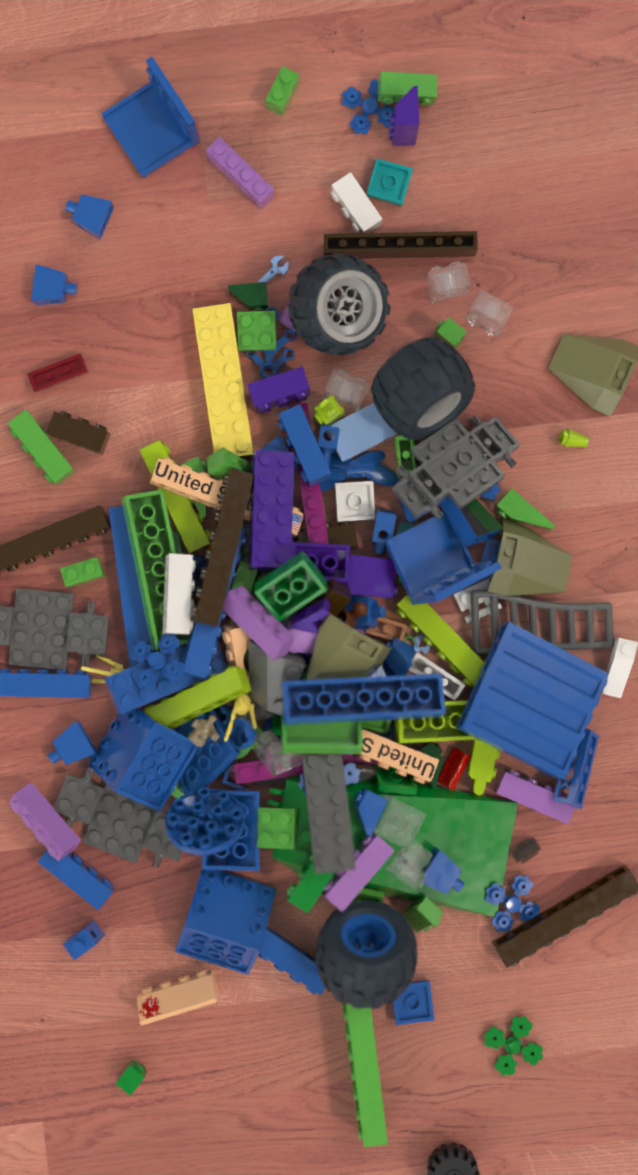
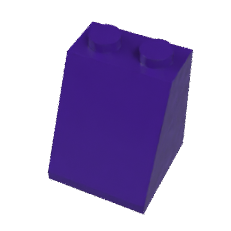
(372, 577)

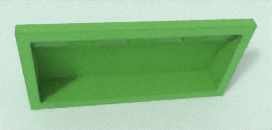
(322, 738)

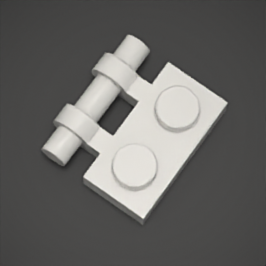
(463, 600)

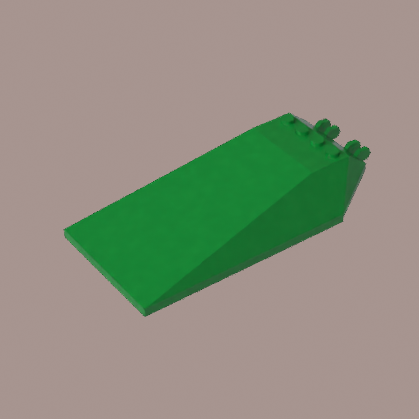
(463, 825)

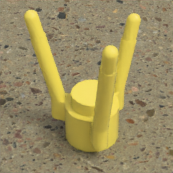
(118, 667)
(241, 707)

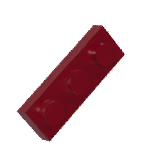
(57, 373)

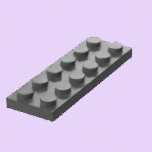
(328, 813)

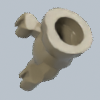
(203, 729)

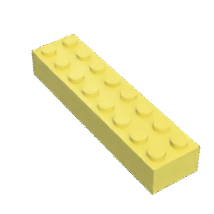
(223, 379)

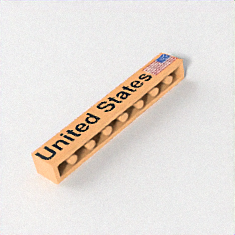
(201, 488)
(397, 756)

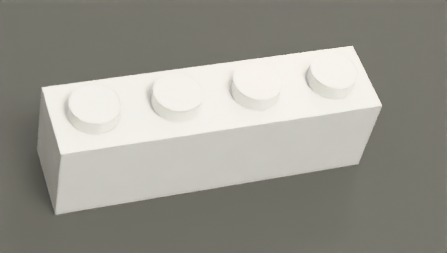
(178, 594)

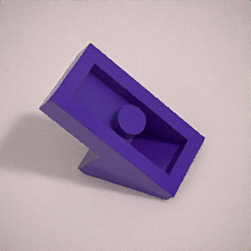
(309, 618)

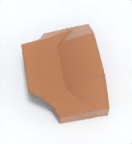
(389, 627)

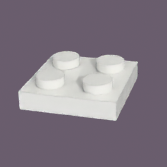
(354, 501)

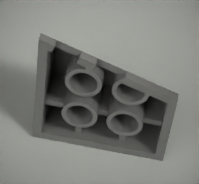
(268, 675)

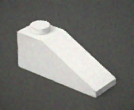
(619, 666)

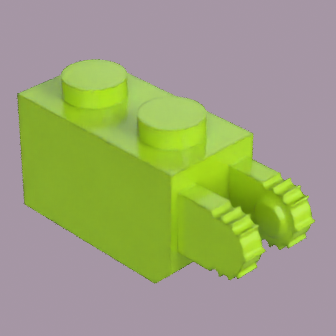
(328, 412)
(481, 765)

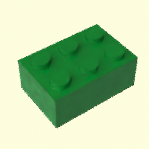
(290, 586)

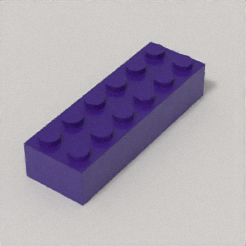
(271, 509)

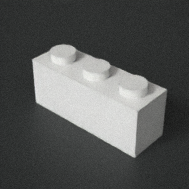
(356, 204)
(422, 666)

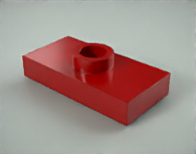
(453, 768)

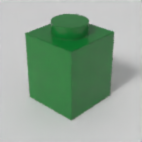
(131, 1077)

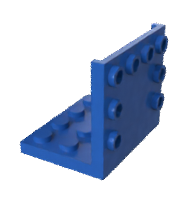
(152, 123)
(435, 561)
(142, 758)
(226, 921)

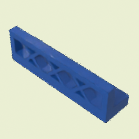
(581, 774)

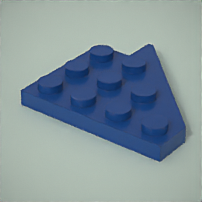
(209, 760)

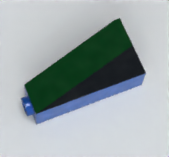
(472, 521)

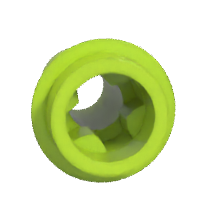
(570, 438)

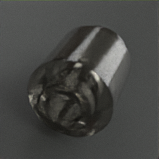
(367, 771)
(525, 850)

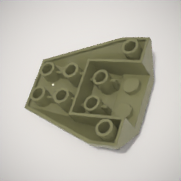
(595, 368)
(528, 563)
(344, 652)

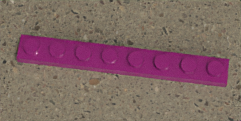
(312, 502)
(256, 771)

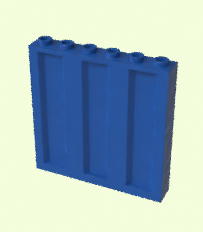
(533, 701)

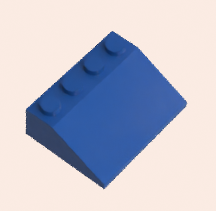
(244, 852)

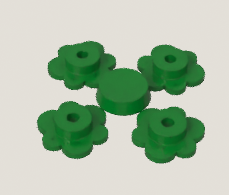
(513, 1045)

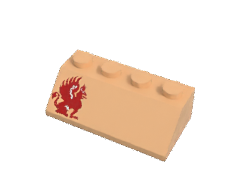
(177, 997)

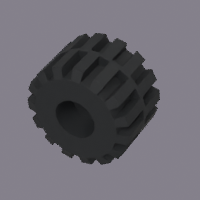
(452, 1161)

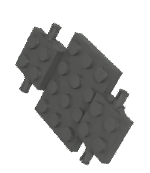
(456, 466)
(45, 629)
(114, 820)

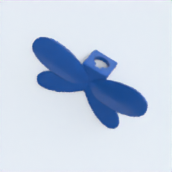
(364, 466)

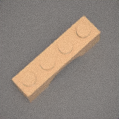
(237, 643)

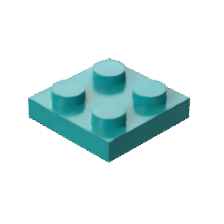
(389, 182)

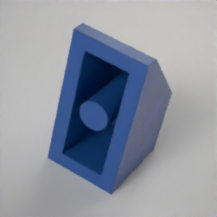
(399, 657)
(368, 809)

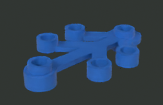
(264, 366)

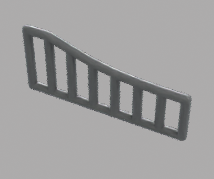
(551, 606)

